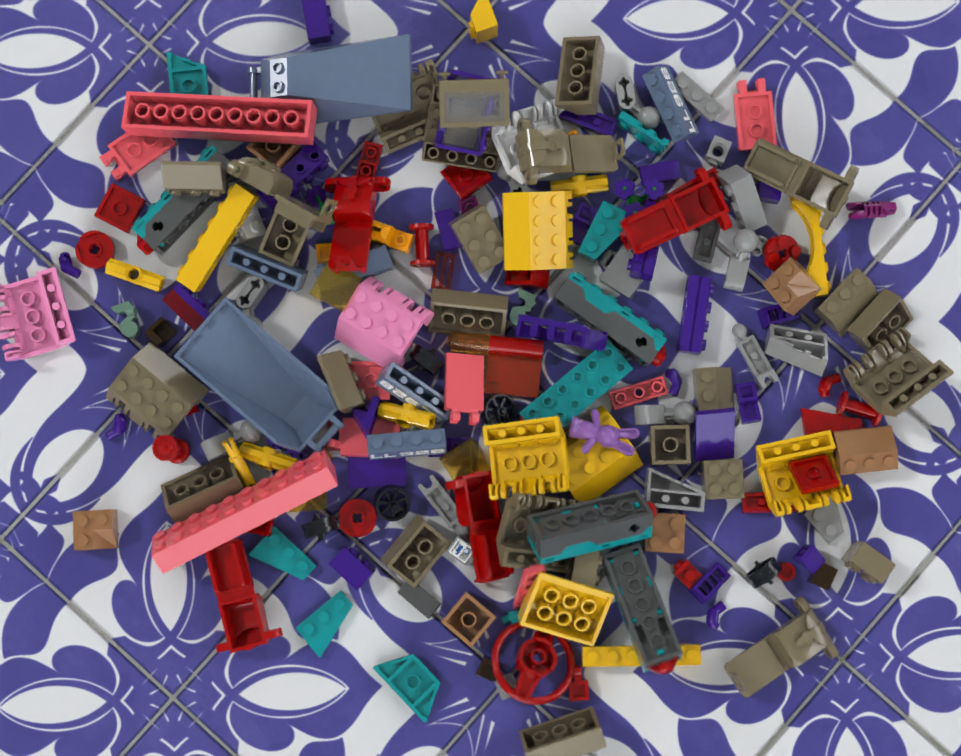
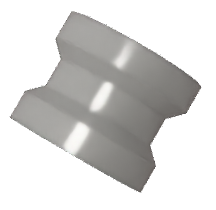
(761, 242)

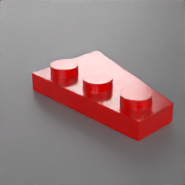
(818, 421)

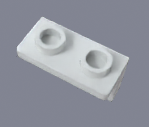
(251, 228)

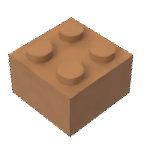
(667, 534)

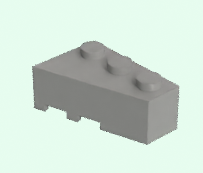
(743, 197)
(798, 347)
(671, 493)

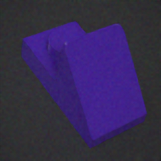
(367, 418)
(809, 558)

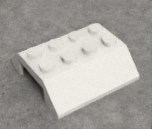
(504, 136)

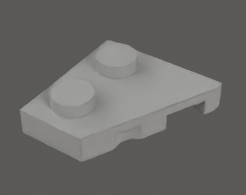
(826, 521)

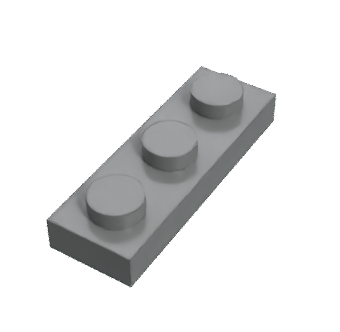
(697, 97)

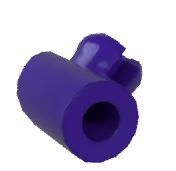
(67, 266)
(675, 379)
(119, 427)
(713, 615)

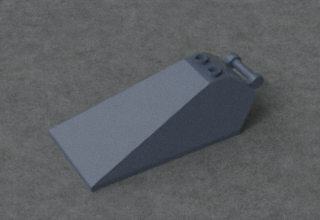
(343, 78)
(260, 379)

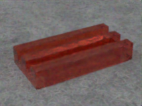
(445, 255)

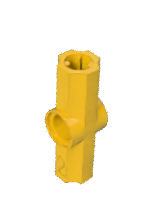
(581, 185)
(124, 271)
(406, 415)
(266, 457)

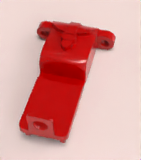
(676, 215)
(353, 220)
(483, 517)
(238, 604)

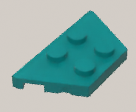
(186, 76)
(411, 682)

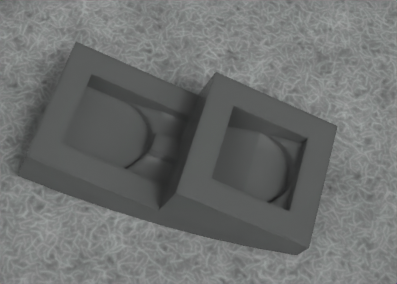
(420, 599)

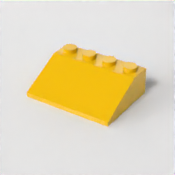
(565, 608)

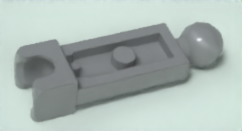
(754, 356)
(444, 506)

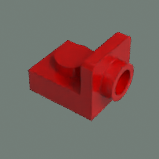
(686, 573)

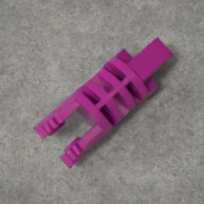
(871, 209)

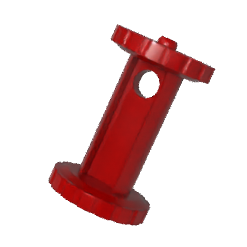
(422, 245)
(857, 407)
(171, 449)

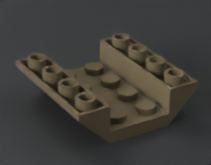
(430, 153)

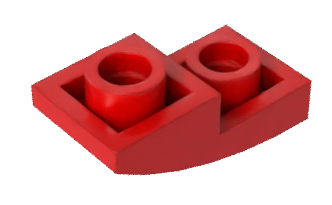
(369, 159)

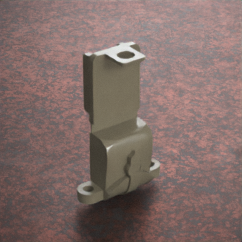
(561, 153)
(801, 179)
(270, 180)
(780, 650)

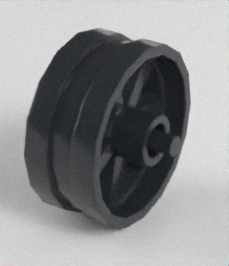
(426, 360)
(498, 411)
(392, 502)
(319, 527)
(763, 572)

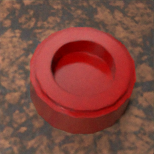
(787, 573)

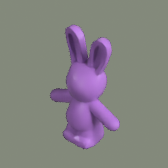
(606, 435)

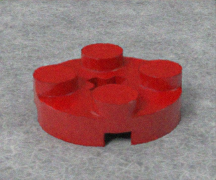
(86, 244)
(774, 245)
(346, 518)

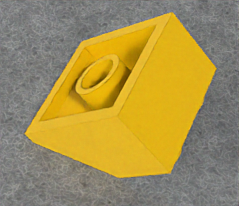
(482, 22)

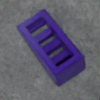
(767, 316)
(698, 594)

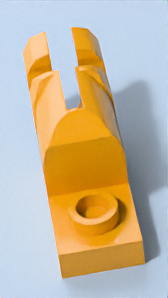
(391, 237)

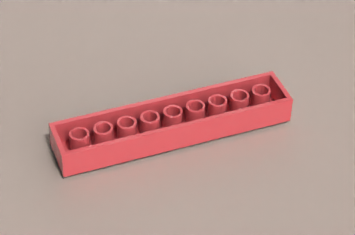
(219, 118)
(243, 511)

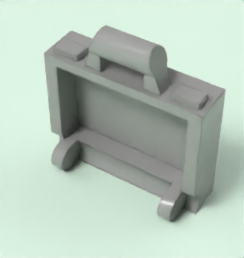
(616, 275)

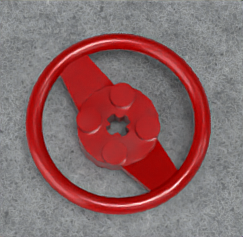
(530, 670)

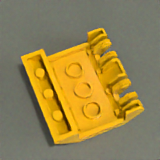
(537, 230)
(527, 457)
(599, 468)
(778, 481)

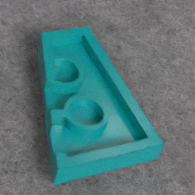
(641, 135)
(283, 554)
(323, 623)

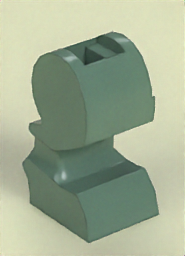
(529, 300)
(128, 326)

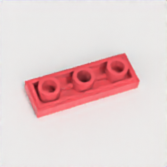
(626, 396)

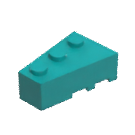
(602, 232)

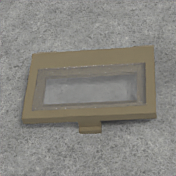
(474, 102)

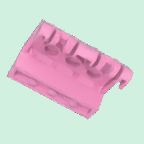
(34, 316)
(380, 323)

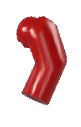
(826, 383)

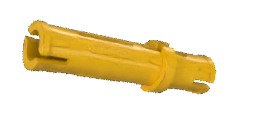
(236, 458)

